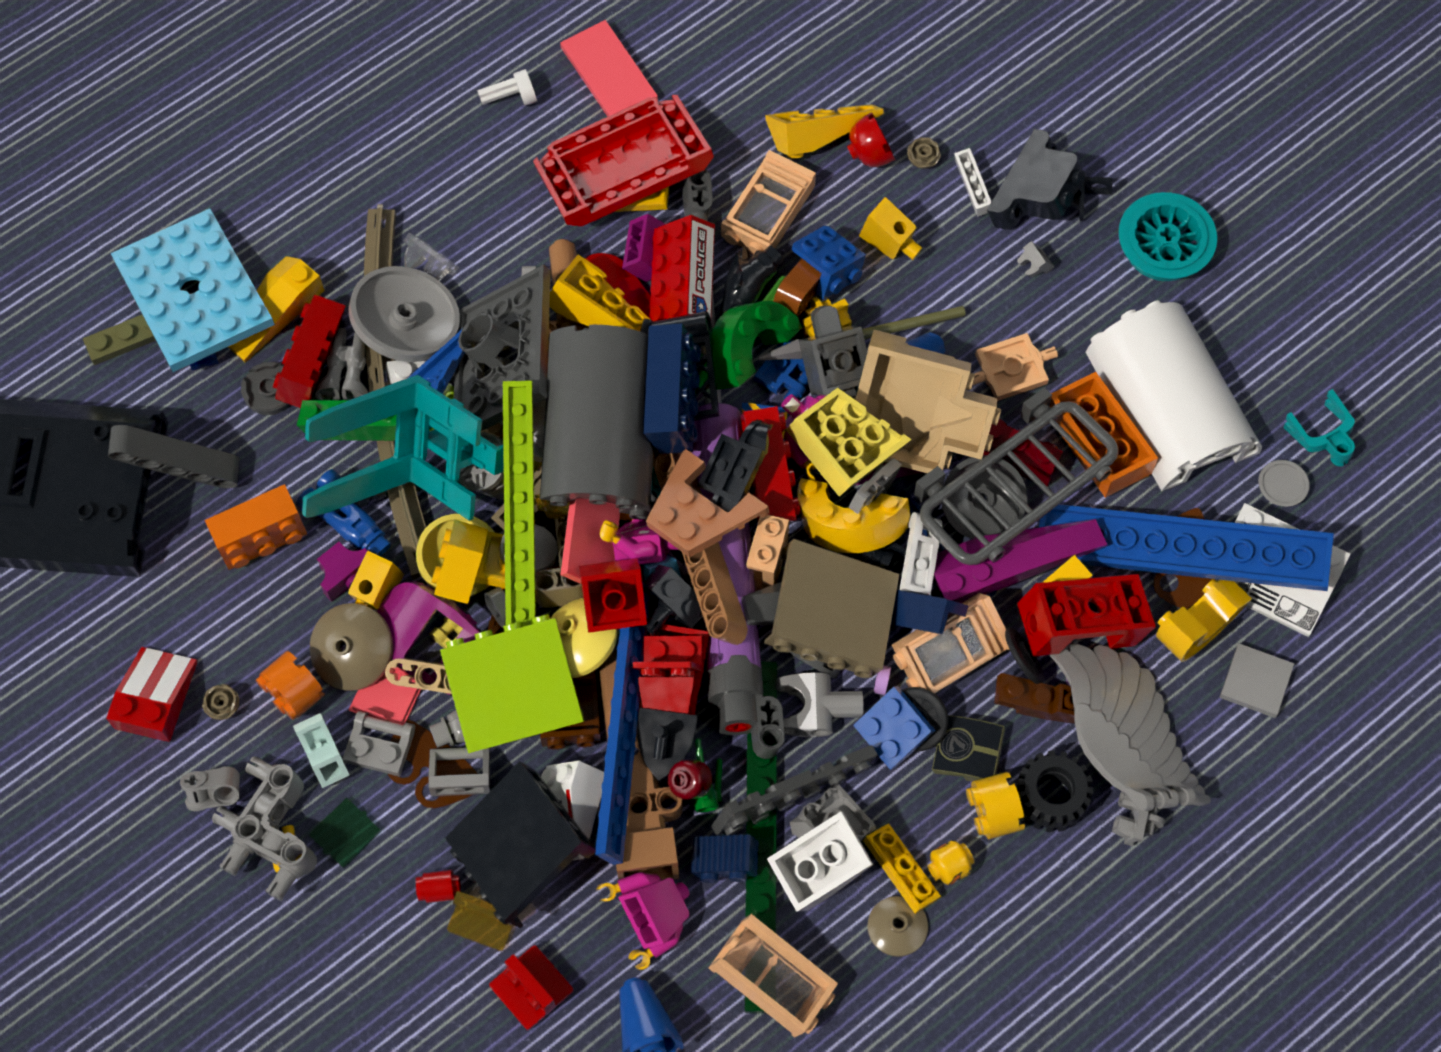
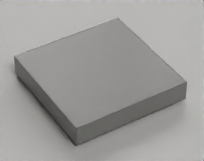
(1256, 680)

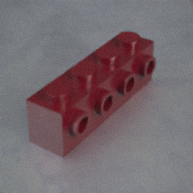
(1026, 452)

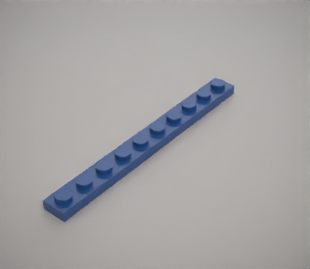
(621, 744)

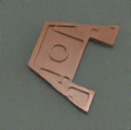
(691, 519)

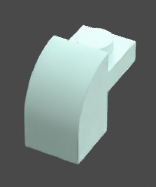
(321, 750)

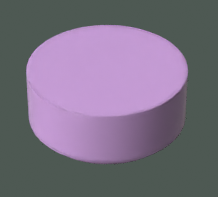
(882, 681)

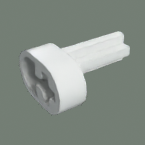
(520, 83)

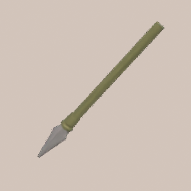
(793, 351)

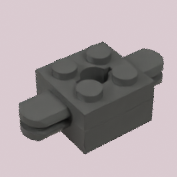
(833, 345)

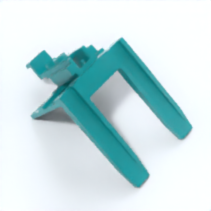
(418, 409)

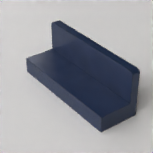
(924, 611)

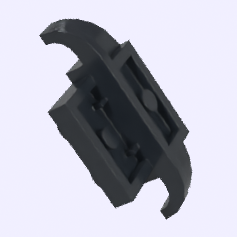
(735, 465)

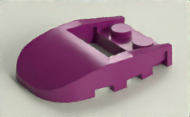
(409, 610)

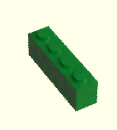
(378, 431)

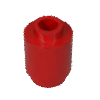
(437, 886)

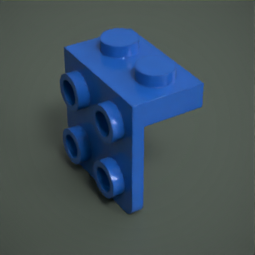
(833, 257)

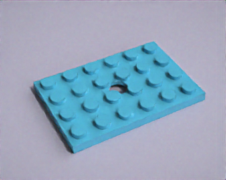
(199, 322)

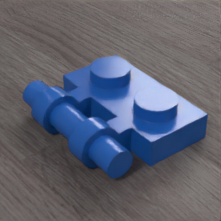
(778, 373)

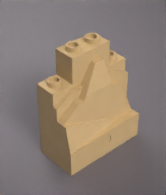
(927, 401)

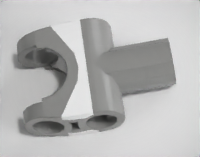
(819, 704)

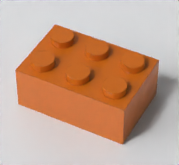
(256, 527)

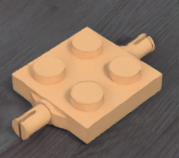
(1013, 366)

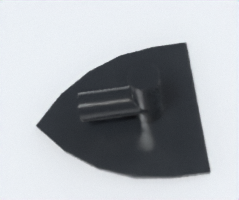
(664, 738)

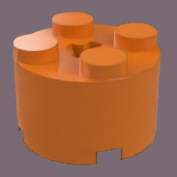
(291, 685)

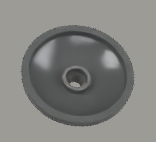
(995, 494)

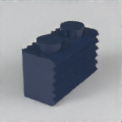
(724, 857)

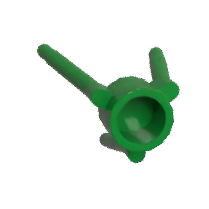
(713, 797)

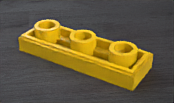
(911, 881)

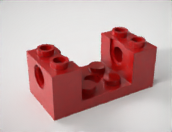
(1060, 613)

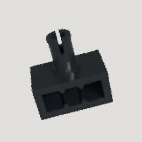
(673, 600)

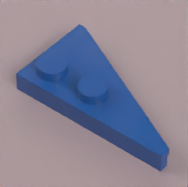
(442, 365)

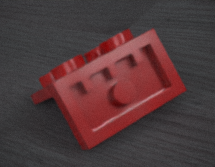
(672, 654)

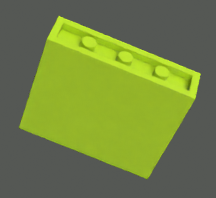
(511, 683)

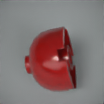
(869, 143)

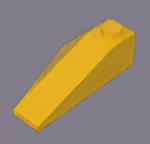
(803, 133)
(284, 295)
(590, 300)

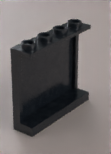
(517, 842)

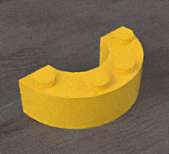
(844, 529)
(1193, 628)

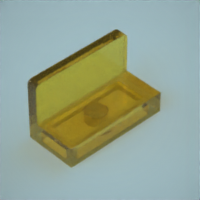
(476, 922)

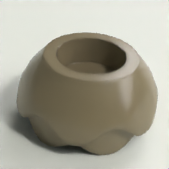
(926, 146)
(214, 696)

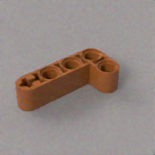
(798, 288)

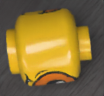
(950, 862)

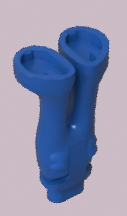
(357, 527)

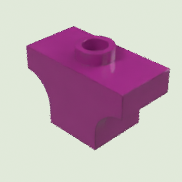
(340, 569)

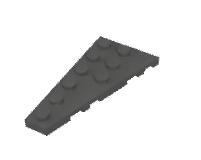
(784, 793)

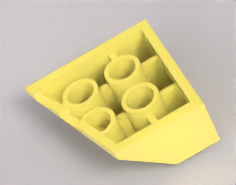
(844, 440)

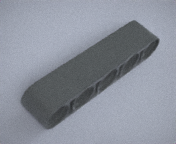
(173, 456)

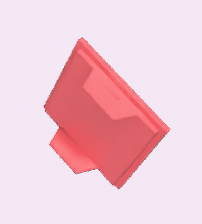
(386, 700)

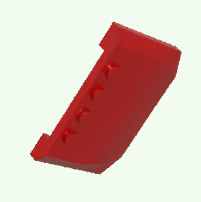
(622, 159)

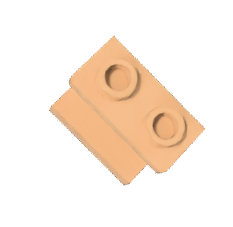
(767, 550)

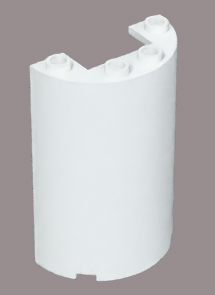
(1171, 391)

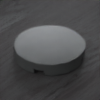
(258, 389)

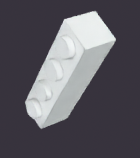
(973, 181)

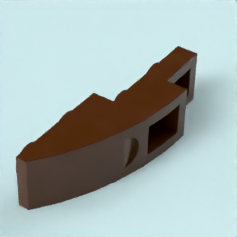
(1034, 699)

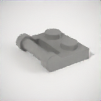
(375, 752)

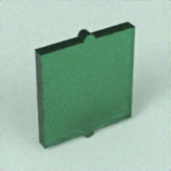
(345, 832)

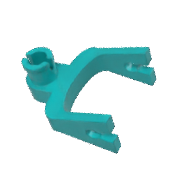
(1335, 442)

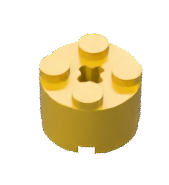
(996, 806)

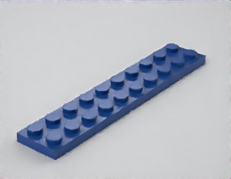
(1205, 547)

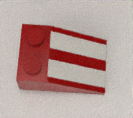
(152, 694)

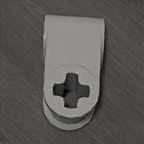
(212, 788)

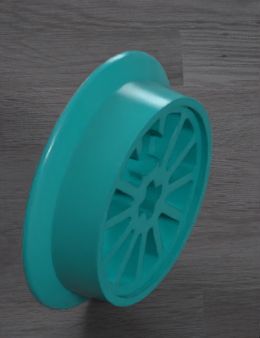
(1173, 207)

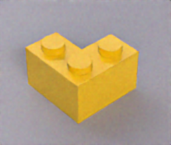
(462, 554)

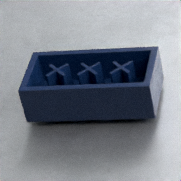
(671, 388)

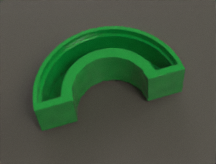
(736, 333)

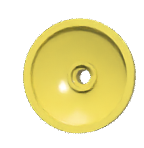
(430, 545)
(583, 649)

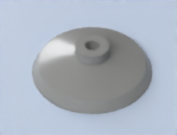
(1283, 483)

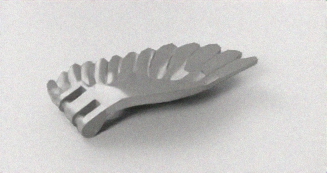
(1125, 728)

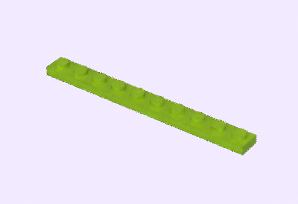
(519, 502)

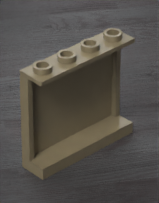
(834, 609)

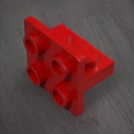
(530, 987)

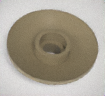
(893, 940)

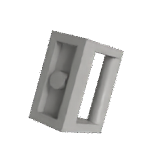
(458, 784)

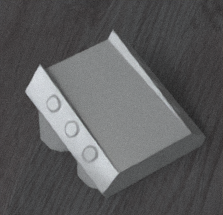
(830, 804)

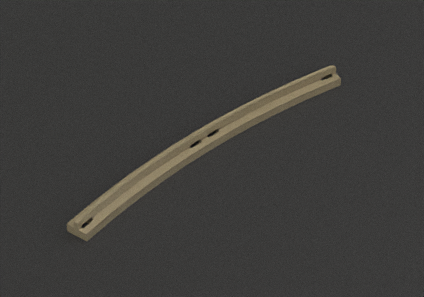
(403, 498)

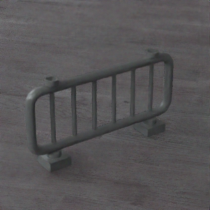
(1035, 407)

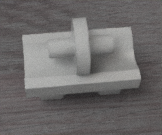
(1138, 824)

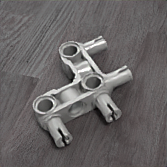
(264, 814)

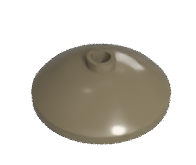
(366, 652)

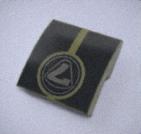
(969, 749)

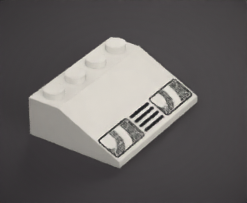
(1287, 605)

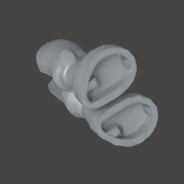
(340, 357)

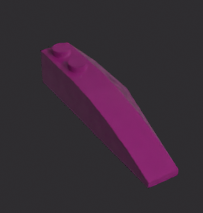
(1025, 557)

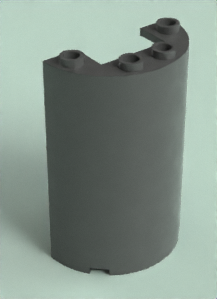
(597, 419)

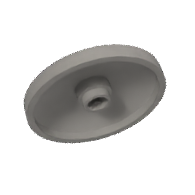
(403, 313)

